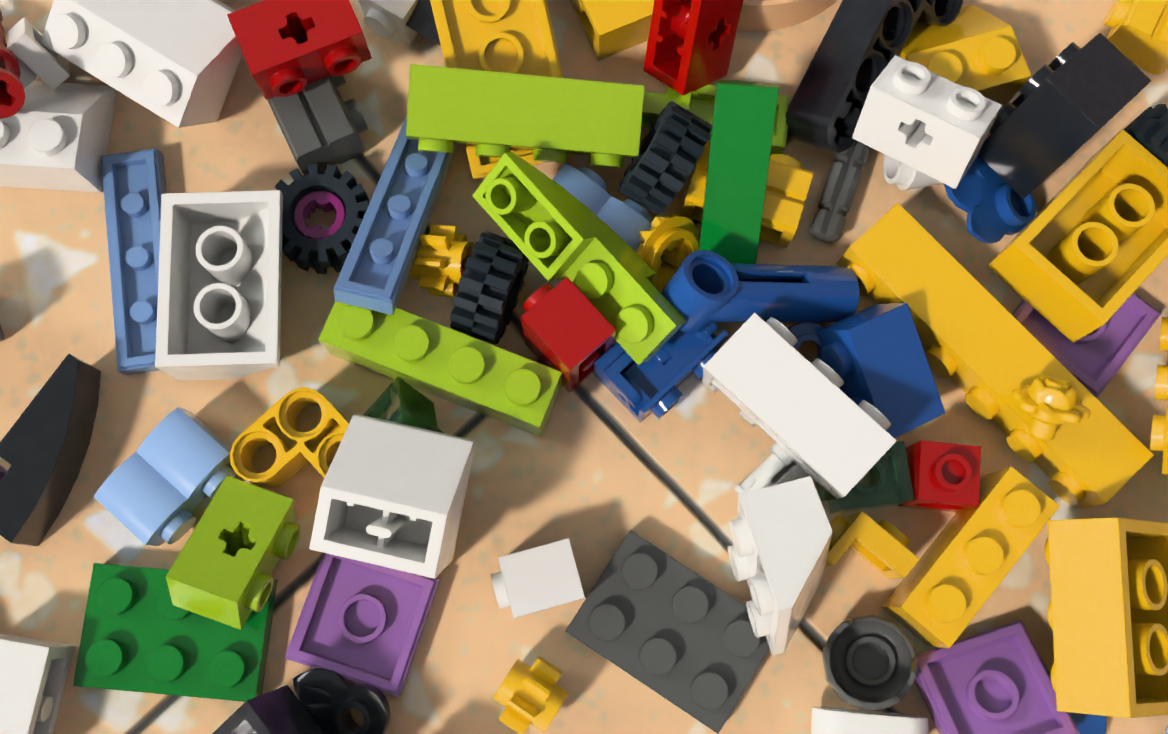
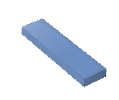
(133, 219)
(392, 227)

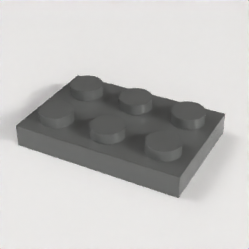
(671, 631)

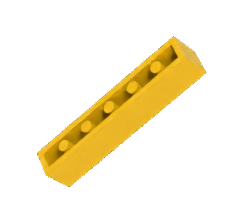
(991, 355)

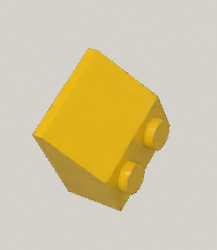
(971, 52)

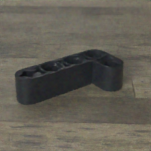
(848, 62)

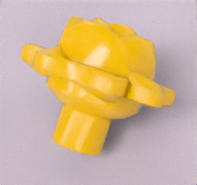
(1050, 404)

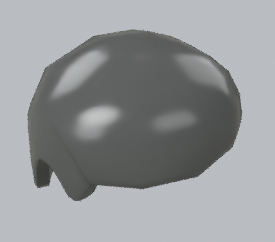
(870, 662)

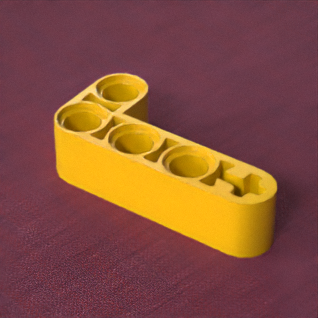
(292, 447)

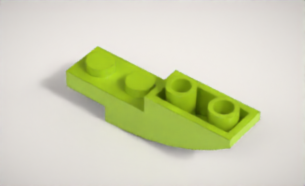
(574, 243)

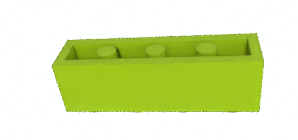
(523, 113)
(445, 364)

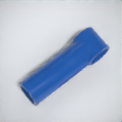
(714, 290)

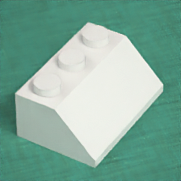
(156, 52)
(57, 138)
(219, 284)

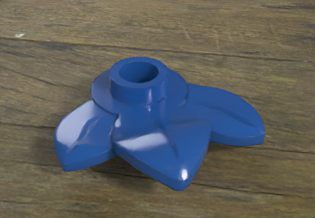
(990, 203)

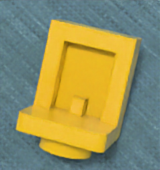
(877, 543)

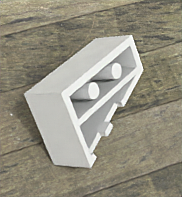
(799, 404)

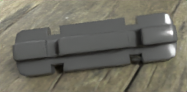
(839, 193)

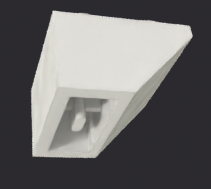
(394, 496)
(781, 553)

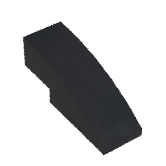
(47, 451)

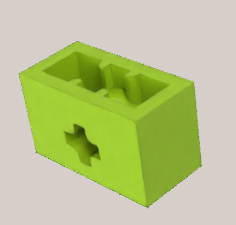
(233, 553)

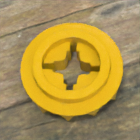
(674, 239)

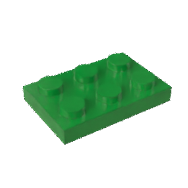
(148, 645)

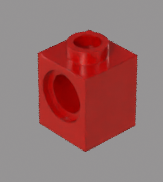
(944, 476)

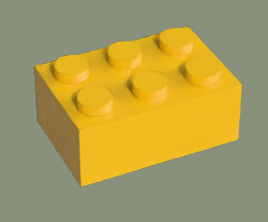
(1092, 239)
(1109, 616)

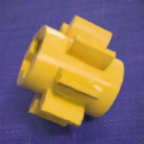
(441, 260)
(530, 695)

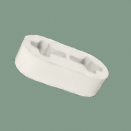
(852, 721)

